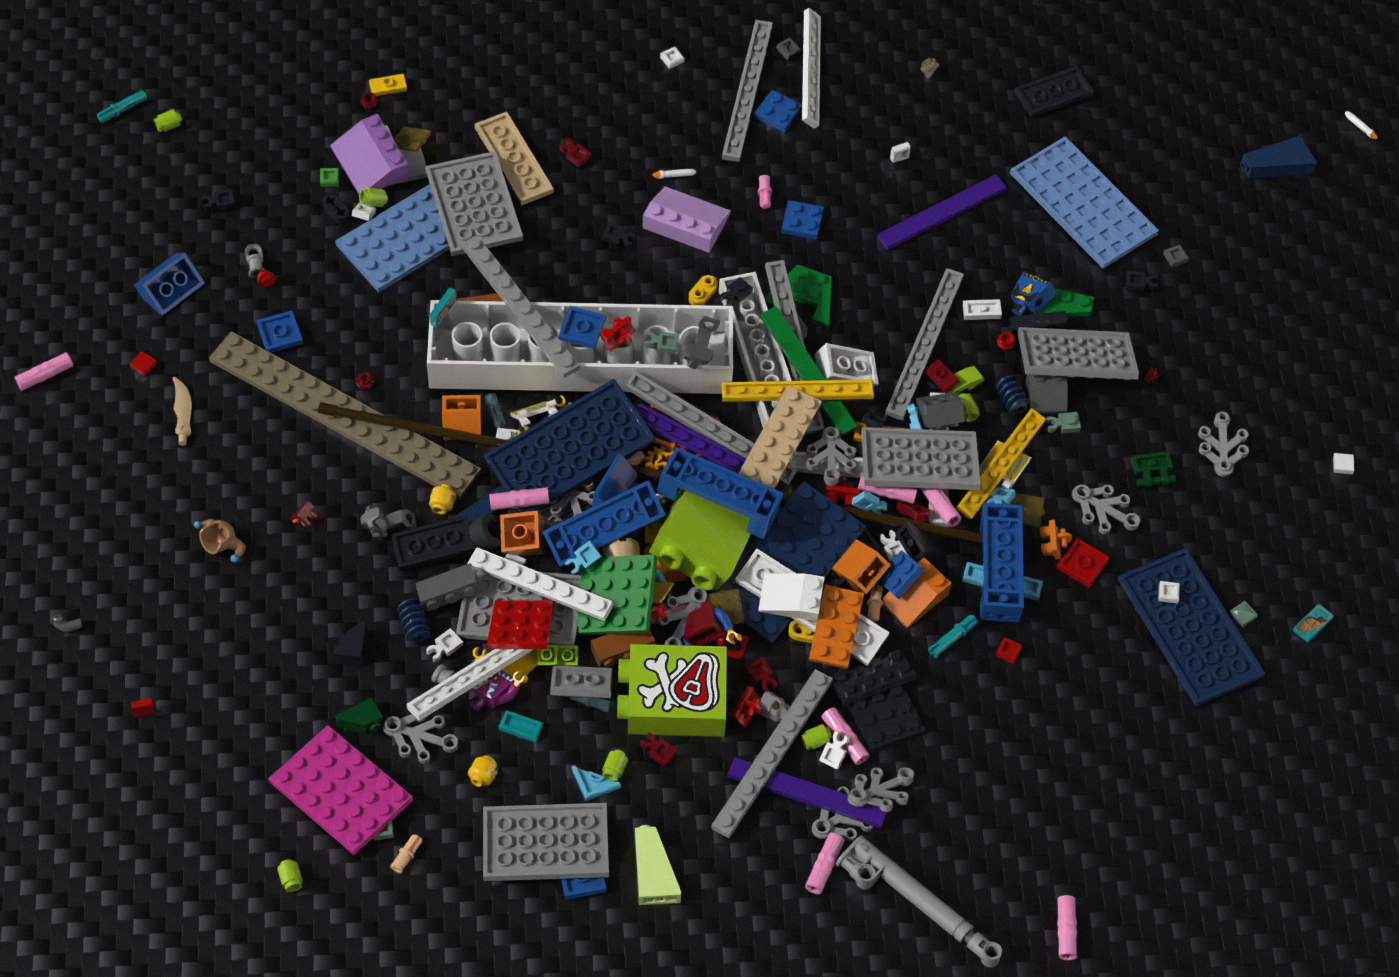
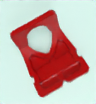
(731, 653)

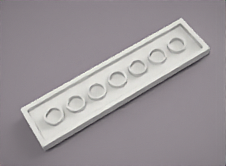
(868, 635)

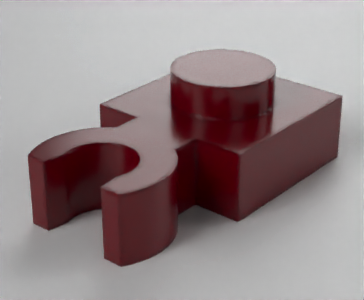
(576, 154)
(761, 673)
(660, 751)

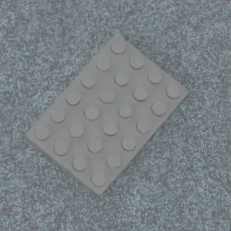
(474, 201)
(1077, 353)
(920, 458)
(477, 610)
(545, 842)

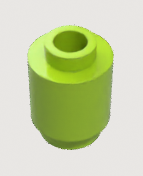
(168, 120)
(373, 197)
(971, 411)
(816, 737)
(614, 765)
(290, 875)

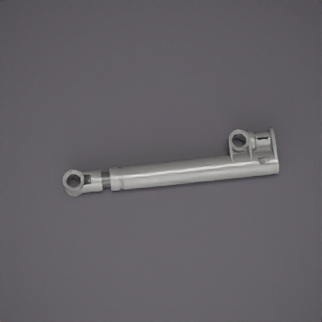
(867, 859)

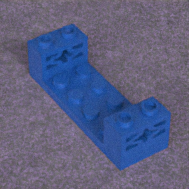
(721, 487)
(605, 522)
(1002, 562)

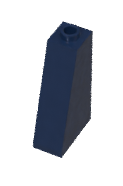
(1279, 159)

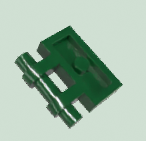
(1150, 464)

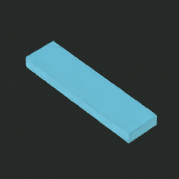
(974, 575)

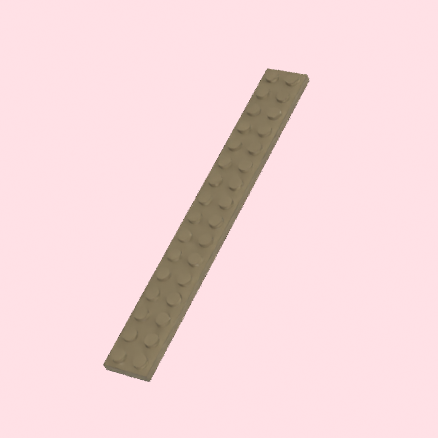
(306, 392)

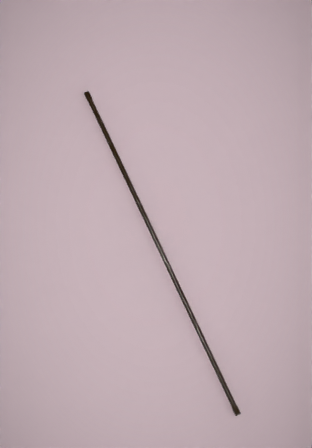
(334, 410)

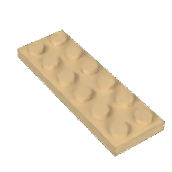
(515, 158)
(780, 437)

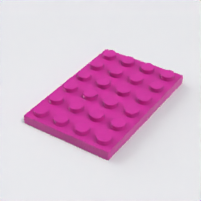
(340, 789)

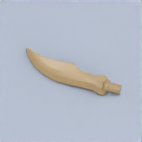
(183, 411)

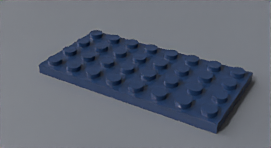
(571, 445)
(804, 537)
(1194, 632)

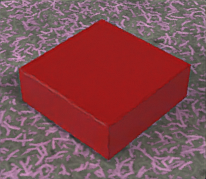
(143, 363)
(1008, 650)
(142, 707)

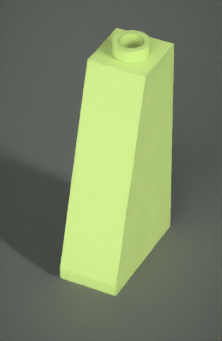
(654, 873)

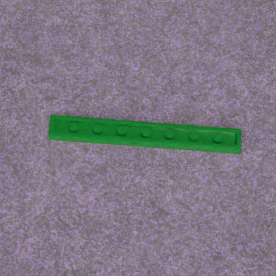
(805, 367)

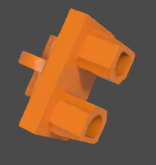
(1052, 532)

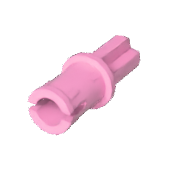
(764, 191)

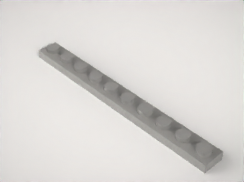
(747, 91)
(784, 301)
(520, 306)
(924, 344)
(695, 419)
(772, 753)

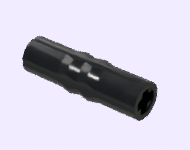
(1039, 320)

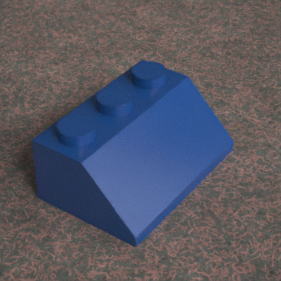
(169, 283)
(617, 480)

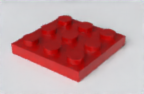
(520, 624)

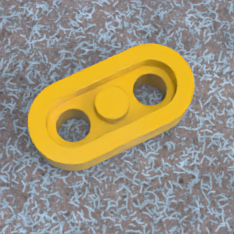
(704, 289)
(806, 634)

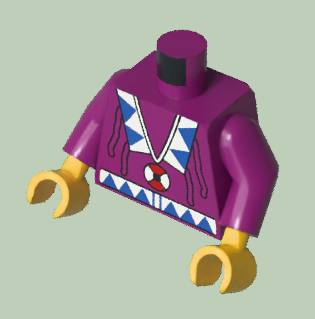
(497, 688)

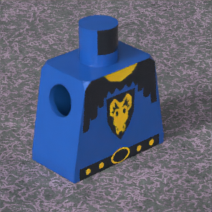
(1031, 294)

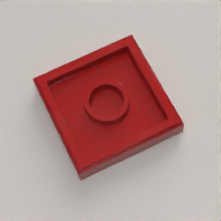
(1083, 562)

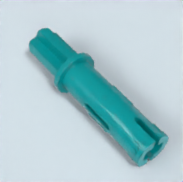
(125, 104)
(952, 636)

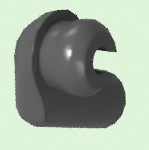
(64, 625)

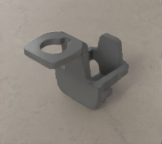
(698, 353)
(378, 523)

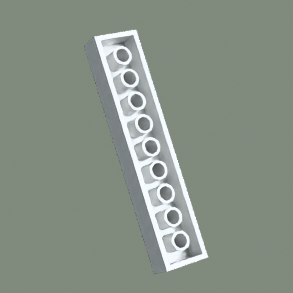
(756, 345)

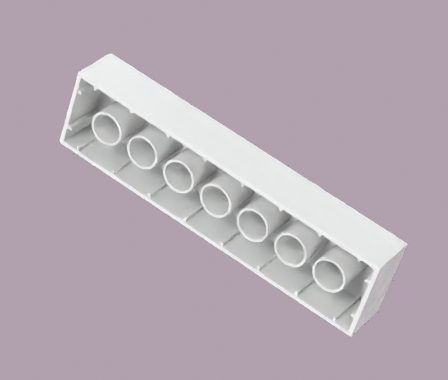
(490, 349)

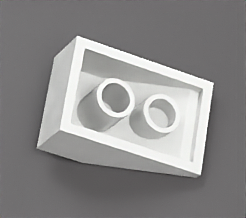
(846, 363)
(792, 595)

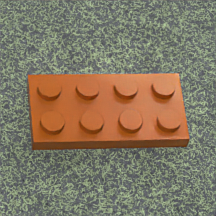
(836, 626)

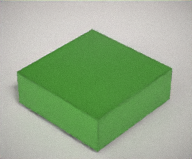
(329, 177)

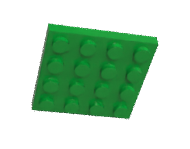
(629, 585)

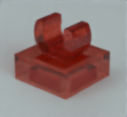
(302, 513)

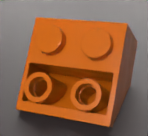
(462, 413)
(861, 567)

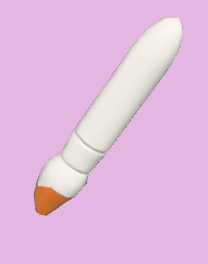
(1361, 125)
(674, 173)

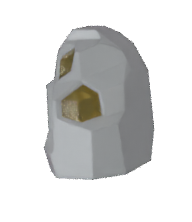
(773, 707)

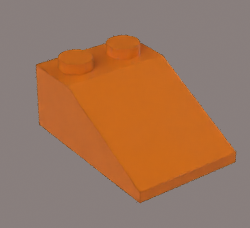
(920, 597)

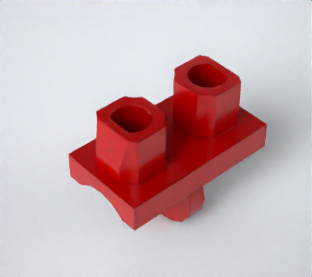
(620, 333)
(842, 491)
(747, 706)

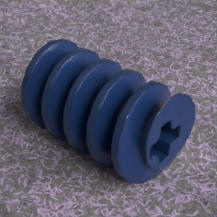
(1012, 395)
(413, 621)

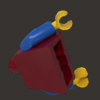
(707, 625)

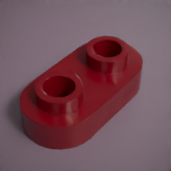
(915, 511)

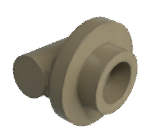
(929, 67)

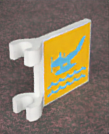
(522, 414)
(1014, 471)

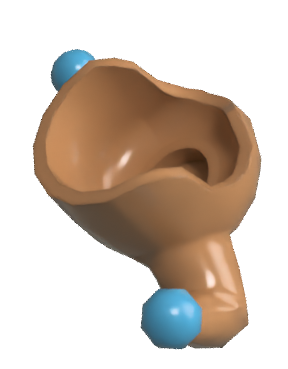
(219, 536)

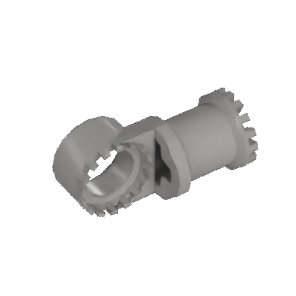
(255, 260)

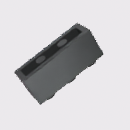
(448, 587)

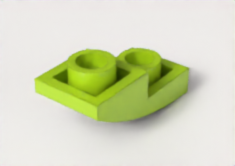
(968, 379)
(558, 656)

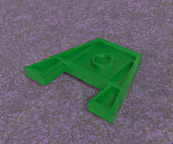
(811, 289)

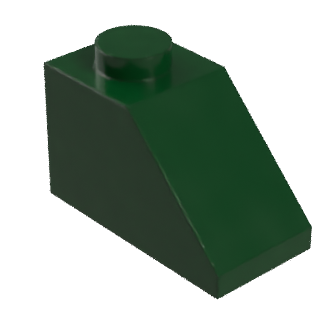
(361, 718)

